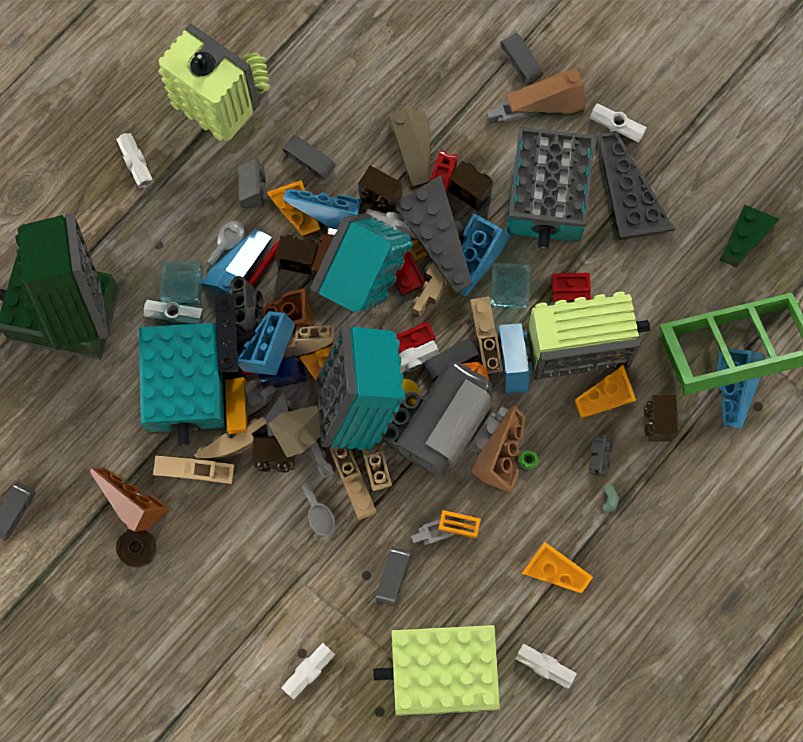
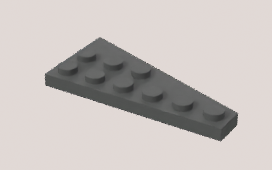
(631, 197)
(432, 223)

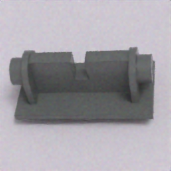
(602, 447)

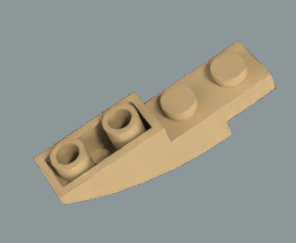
(431, 289)
(486, 335)
(309, 340)
(226, 447)
(377, 467)
(193, 469)
(353, 482)

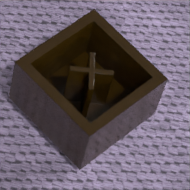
(470, 185)
(380, 189)
(296, 254)
(662, 418)
(269, 455)

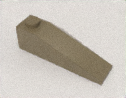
(413, 141)
(296, 429)

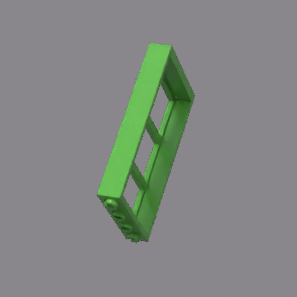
(733, 374)

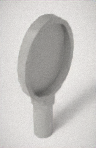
(227, 239)
(319, 515)

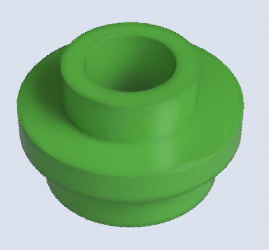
(528, 453)

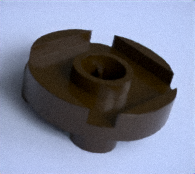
(143, 556)

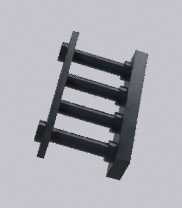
(227, 344)

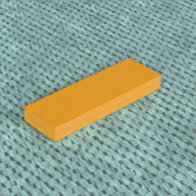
(236, 405)

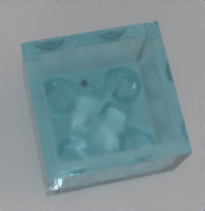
(181, 282)
(510, 285)

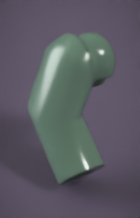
(612, 500)

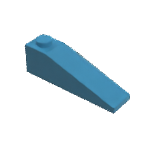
(324, 208)
(481, 247)
(237, 262)
(738, 396)

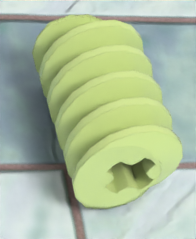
(258, 71)

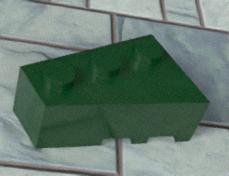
(747, 233)

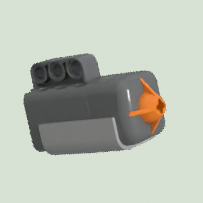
(444, 420)

